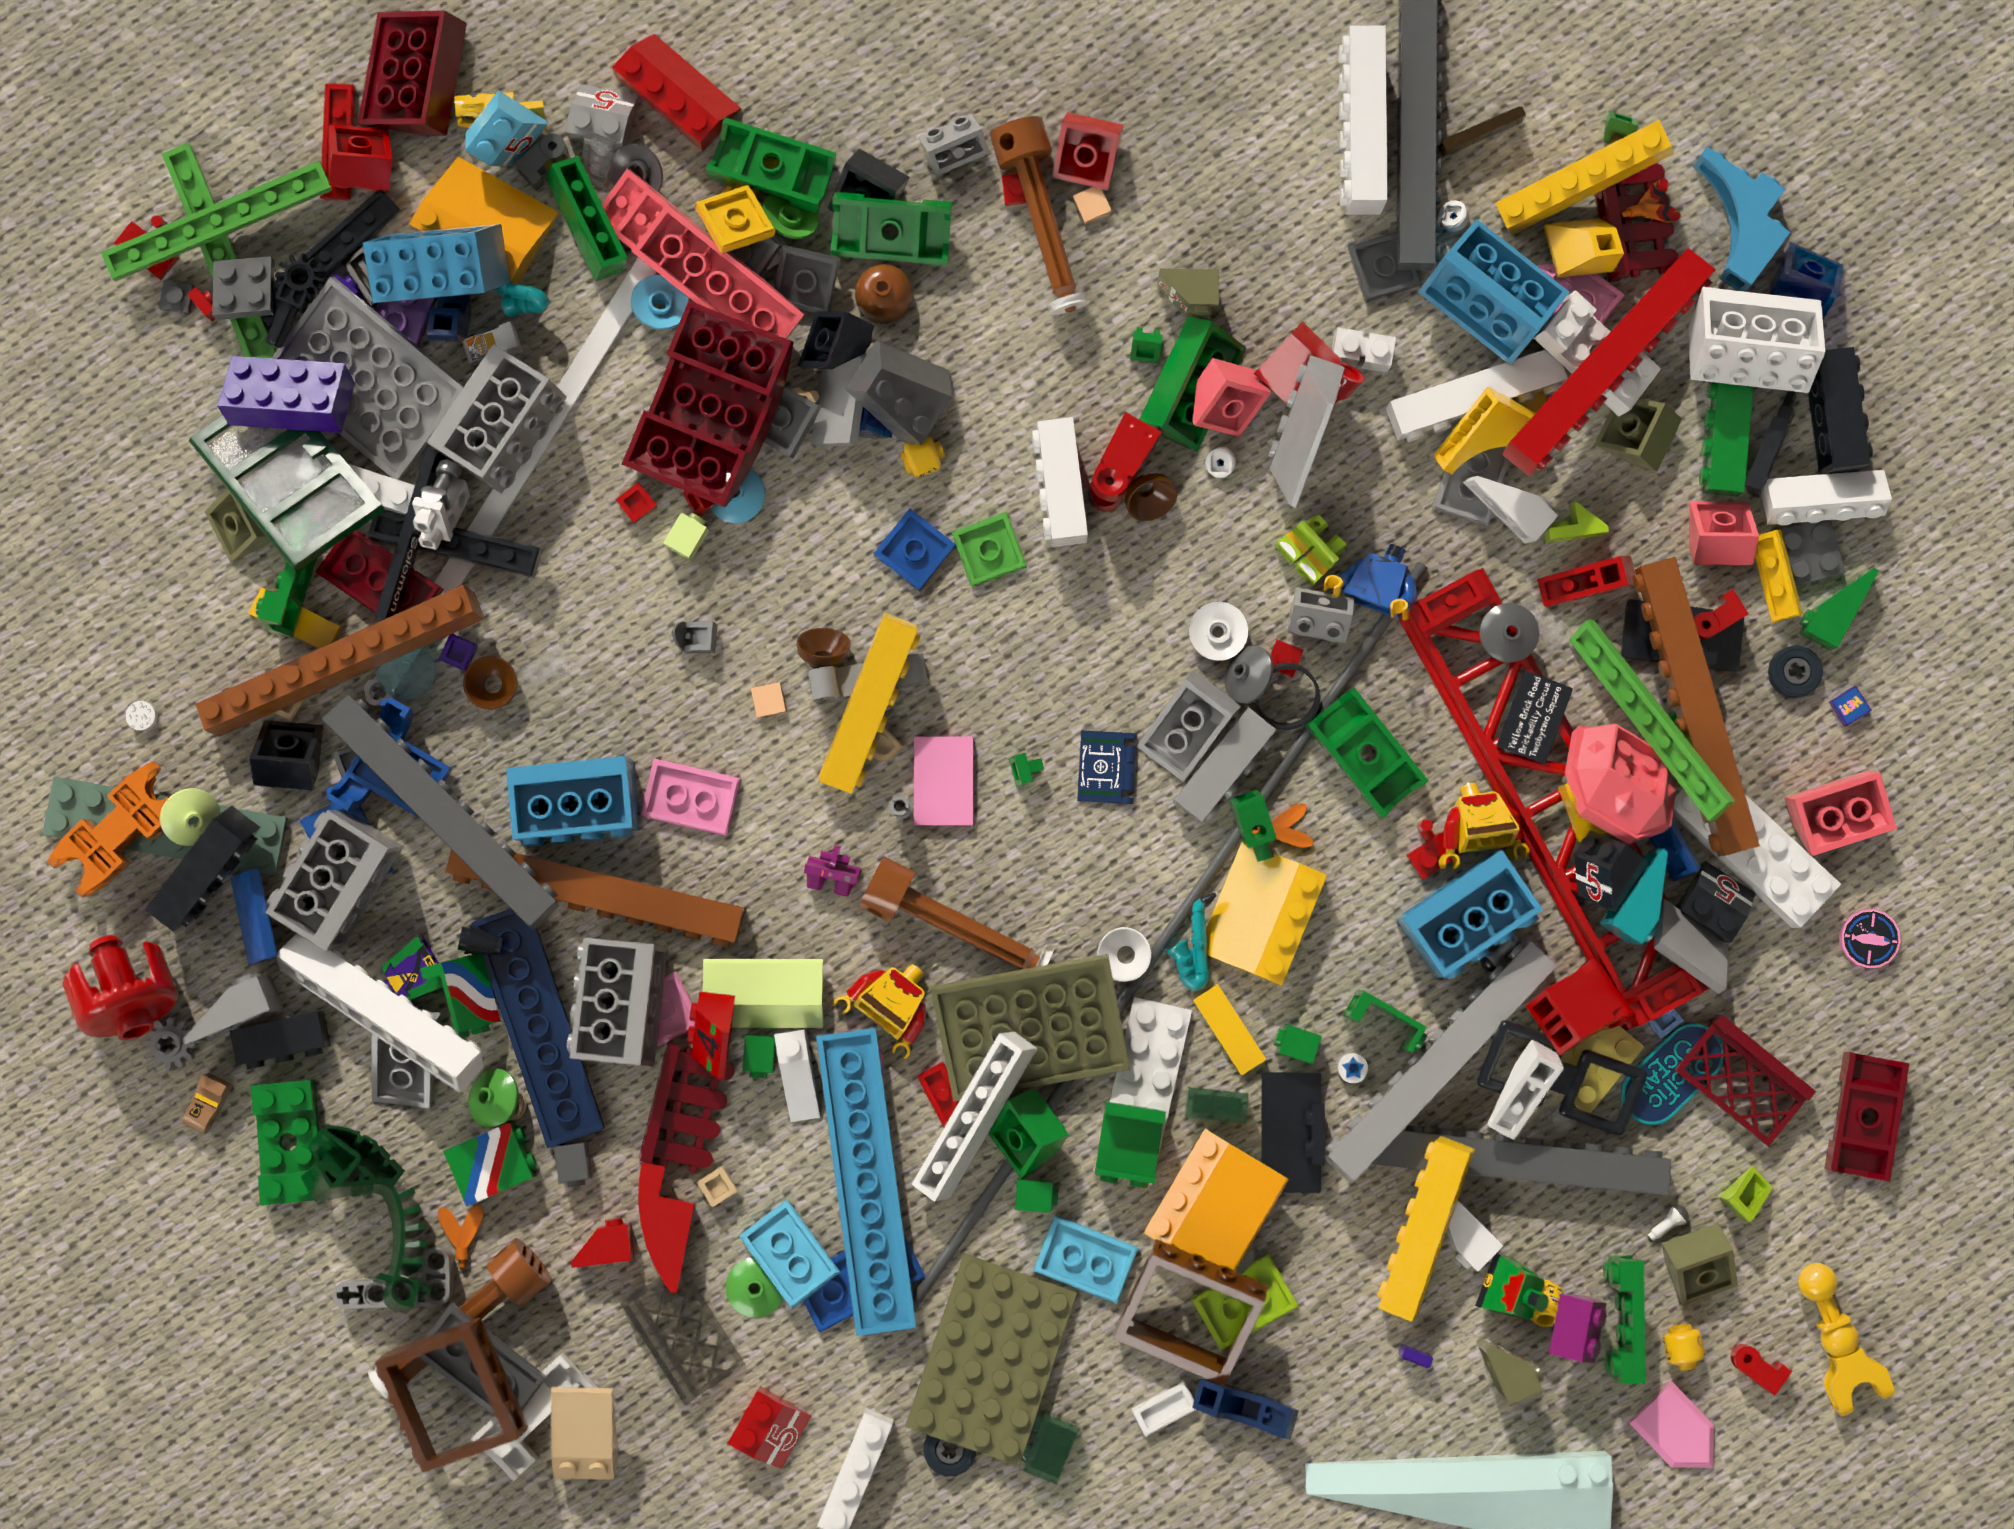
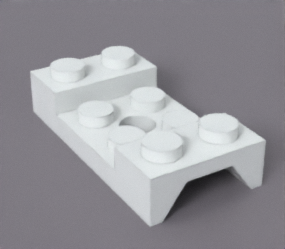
(1577, 331)

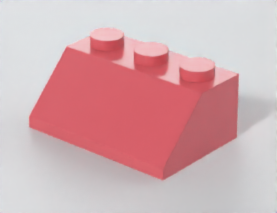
(1841, 812)

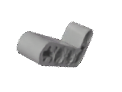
(839, 682)
(429, 1277)

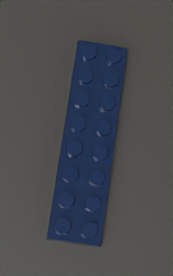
(539, 1031)

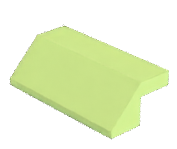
(769, 991)

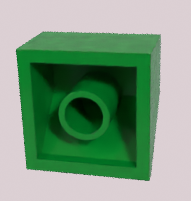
(1027, 1132)

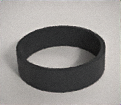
(1288, 726)

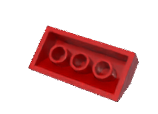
(675, 90)

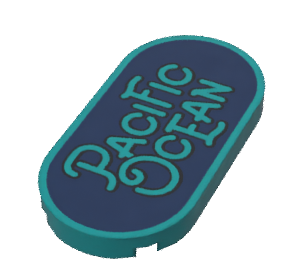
(1664, 1088)

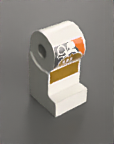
(503, 337)

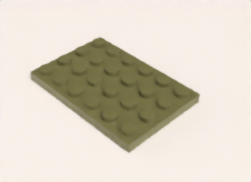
(1058, 1007)
(991, 1359)

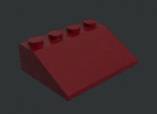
(412, 72)

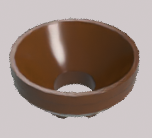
(1154, 502)
(823, 647)
(475, 679)

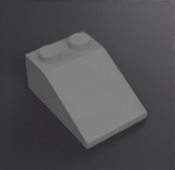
(1188, 725)
(238, 1006)
(398, 1078)

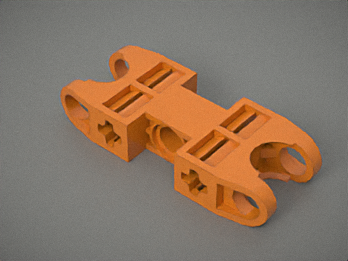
(101, 845)

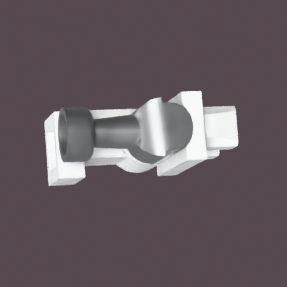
(440, 505)

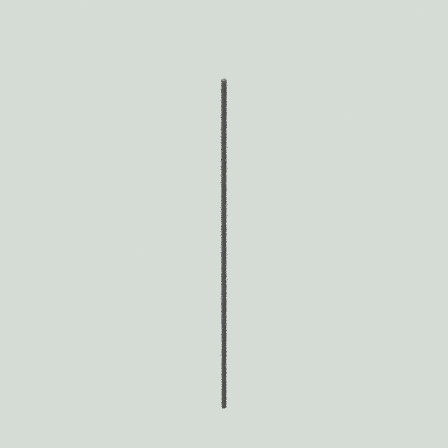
(1166, 936)

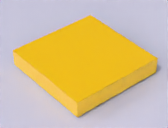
(735, 219)

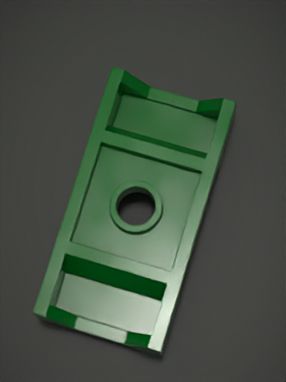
(799, 177)
(921, 227)
(281, 609)
(1344, 731)
(278, 1111)
(1627, 1361)

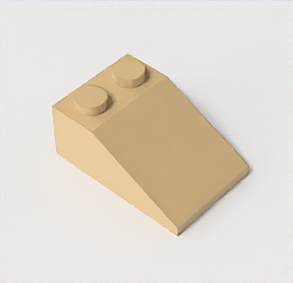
(583, 1433)

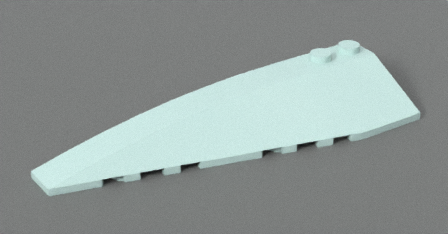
(1478, 1491)

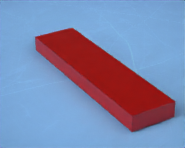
(338, 110)

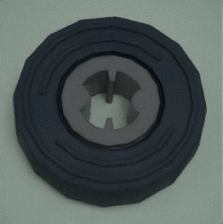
(1789, 685)
(946, 1465)

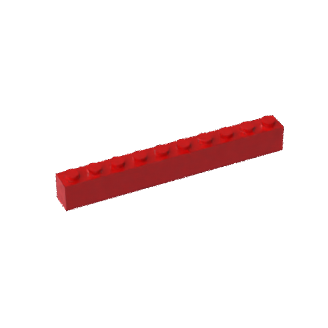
(1608, 363)

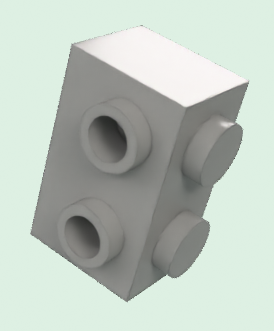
(954, 144)
(1320, 615)

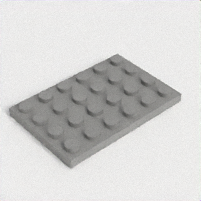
(397, 386)

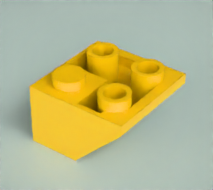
(1583, 247)

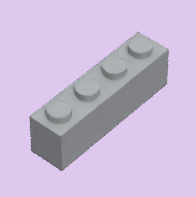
(1224, 765)

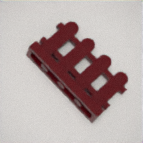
(1610, 206)
(680, 1122)

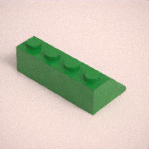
(1173, 397)

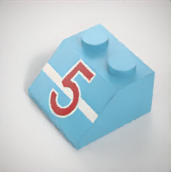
(503, 131)

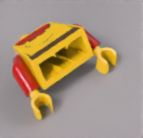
(1481, 824)
(891, 1002)

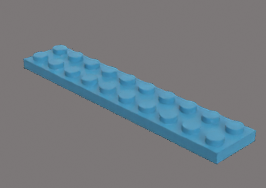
(866, 1182)

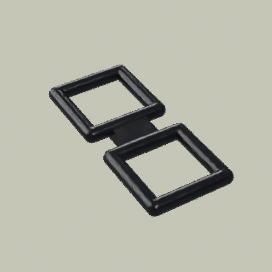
(1569, 1079)

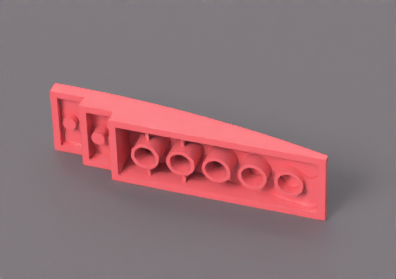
(691, 260)

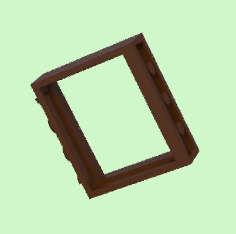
(1174, 1349)
(492, 1378)

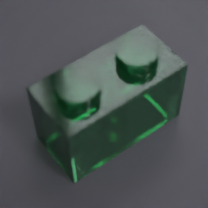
(1216, 1104)
(1049, 1447)

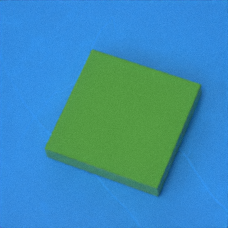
(989, 549)

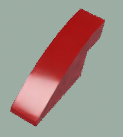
(663, 1225)

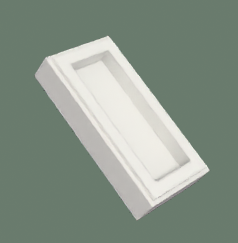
(1164, 1408)

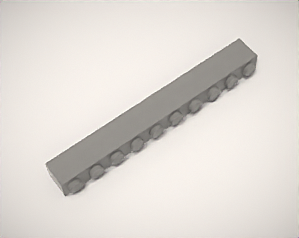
(1440, 1062)

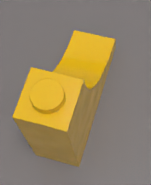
(1485, 426)

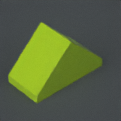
(1747, 1194)

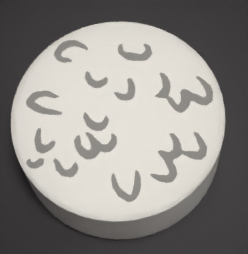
(141, 716)

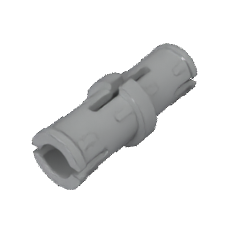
(902, 814)

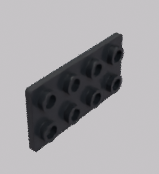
(1720, 650)
(1293, 1128)

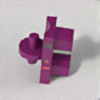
(832, 867)

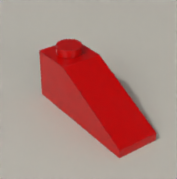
(1587, 581)

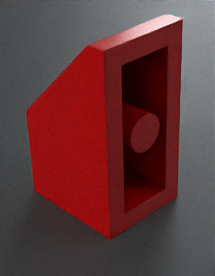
(607, 1245)

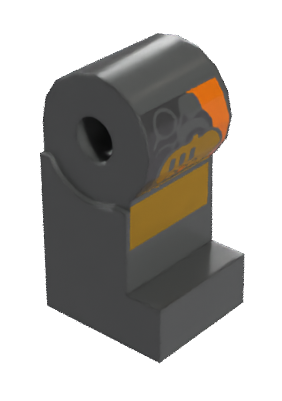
(540, 158)

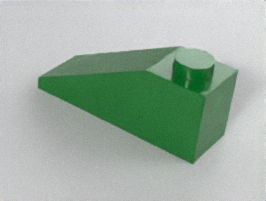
(1831, 618)

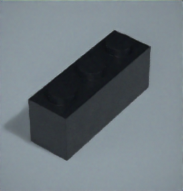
(280, 1039)

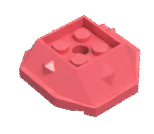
(1620, 782)

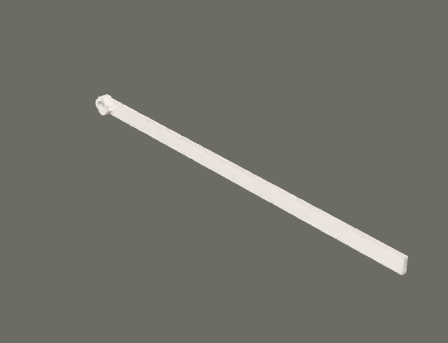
(572, 386)

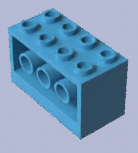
(436, 263)
(1493, 291)
(558, 787)
(1464, 895)

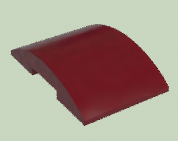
(711, 405)

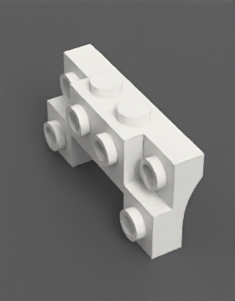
(517, 1455)

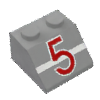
(601, 113)

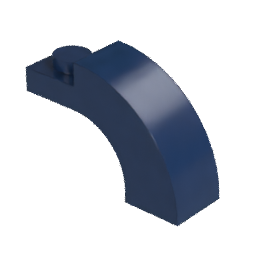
(450, 318)
(1245, 1407)

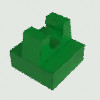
(1619, 124)
(1146, 346)
(1023, 768)

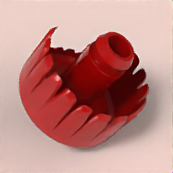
(126, 1004)

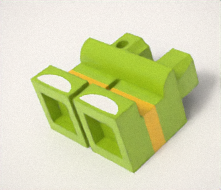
(1303, 539)

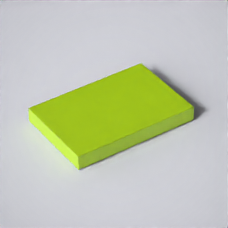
(1226, 1314)

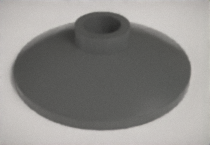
(635, 156)
(1494, 634)
(1249, 674)

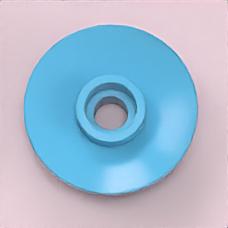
(657, 290)
(746, 504)

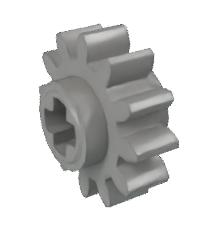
(159, 1047)

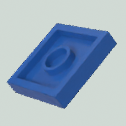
(914, 549)

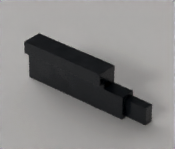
(1770, 447)

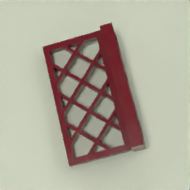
(1765, 1064)

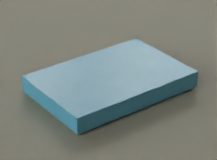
(789, 1254)
(1085, 1259)

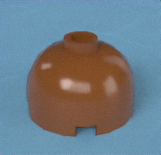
(883, 294)

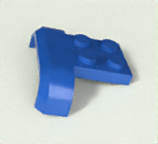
(361, 780)

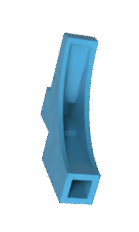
(1747, 203)

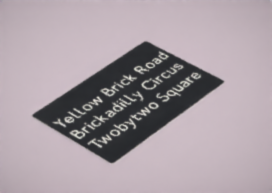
(1534, 717)

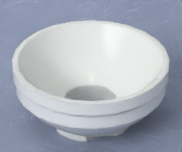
(1121, 937)

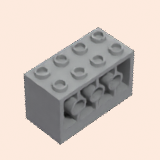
(497, 419)
(325, 907)
(636, 1006)

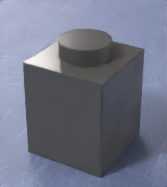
(573, 1163)

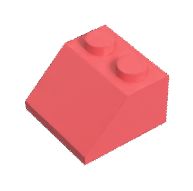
(1228, 397)
(1722, 533)

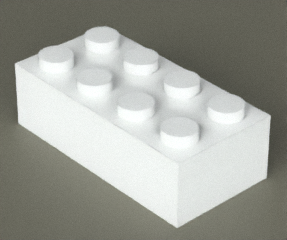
(1062, 482)

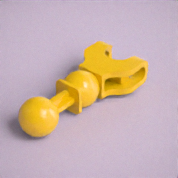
(1841, 1339)

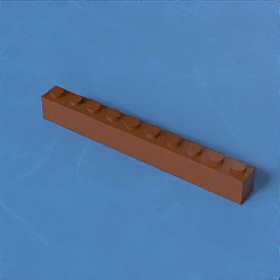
(340, 661)
(1694, 696)
(627, 898)

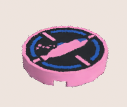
(1869, 938)

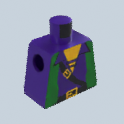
(404, 970)

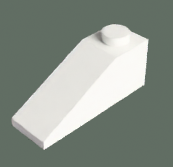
(1519, 510)
(797, 1075)
(1525, 1088)
(1471, 1239)

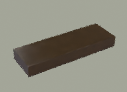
(1482, 131)

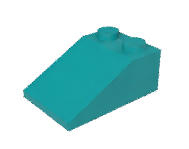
(1641, 908)

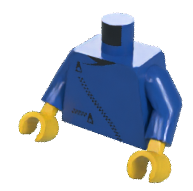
(1378, 583)

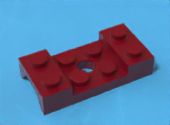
(1862, 1147)

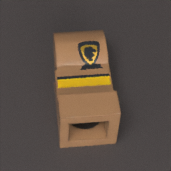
(207, 1102)

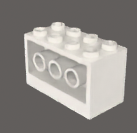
(1756, 340)

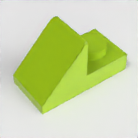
(1583, 526)

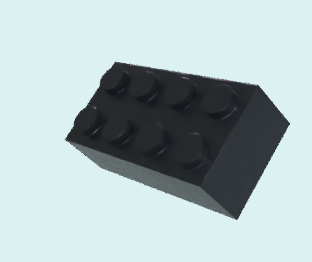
(1838, 414)
(204, 869)

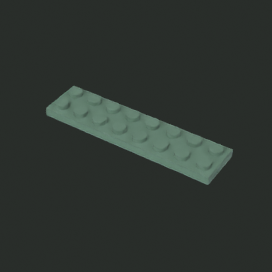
(80, 800)

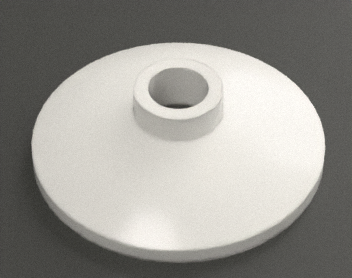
(1223, 616)

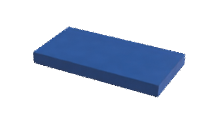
(833, 1300)

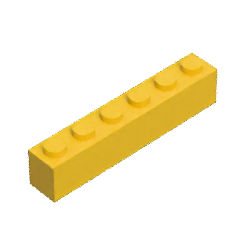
(1585, 177)
(868, 703)
(1426, 1228)

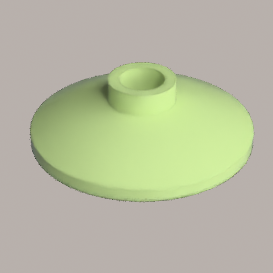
(183, 806)

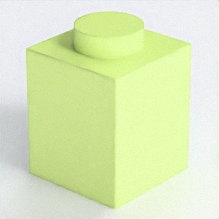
(687, 535)

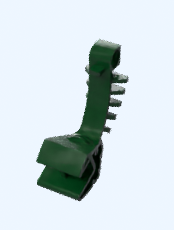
(359, 1167)

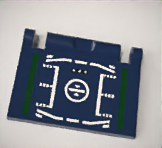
(1106, 767)

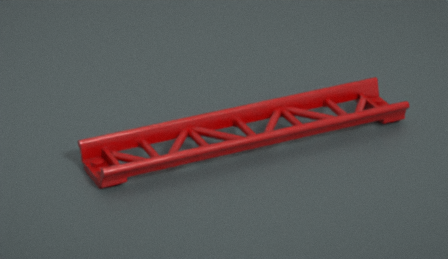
(1435, 615)

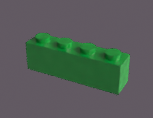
(586, 218)
(1727, 439)

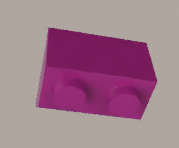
(1578, 1328)

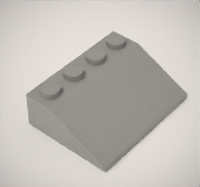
(1304, 425)

